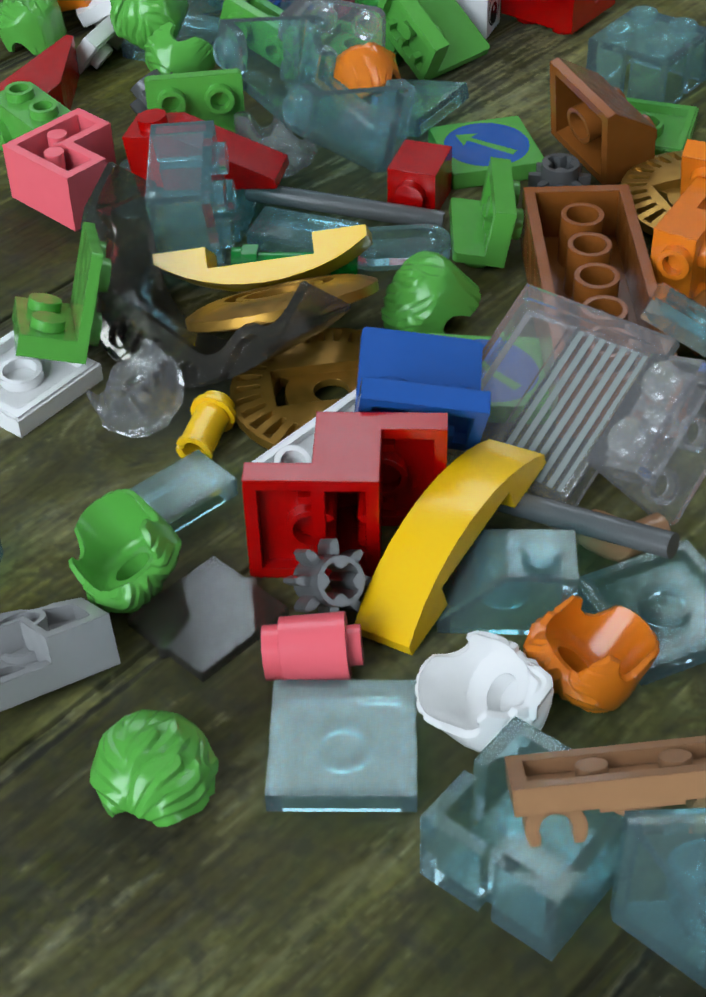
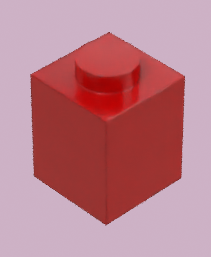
(420, 174)

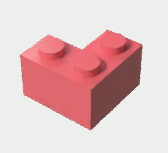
(60, 165)

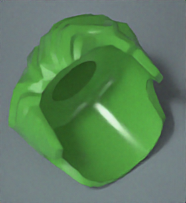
(140, 18)
(31, 23)
(175, 56)
(428, 294)
(123, 551)
(154, 767)

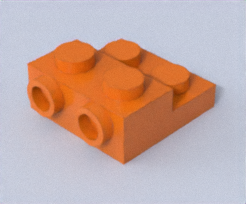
(680, 242)

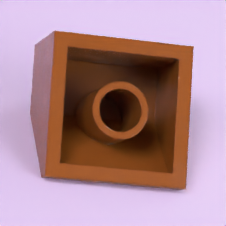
(598, 122)

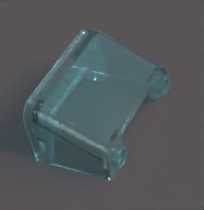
(294, 80)

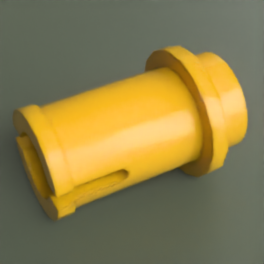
(211, 416)

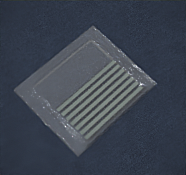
(558, 383)

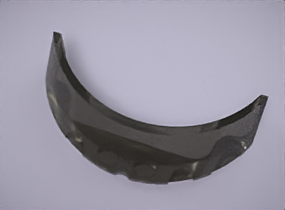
(142, 307)

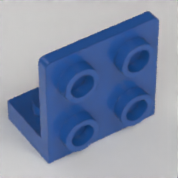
(424, 376)

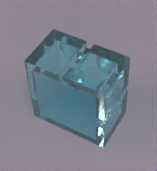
(662, 53)
(188, 189)
(533, 891)

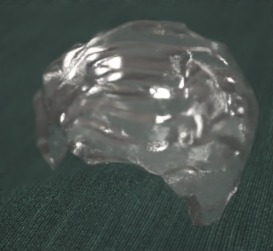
(277, 137)
(140, 393)

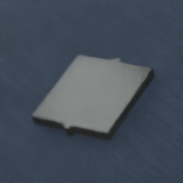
(207, 617)

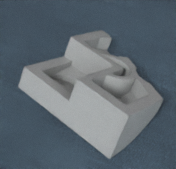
(52, 648)

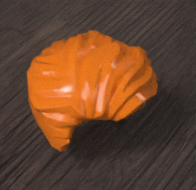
(366, 66)
(592, 656)

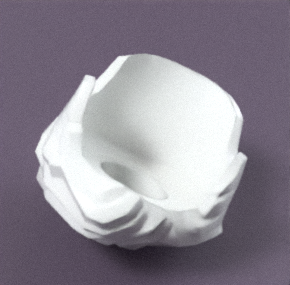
(482, 690)

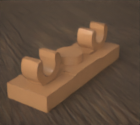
(605, 779)

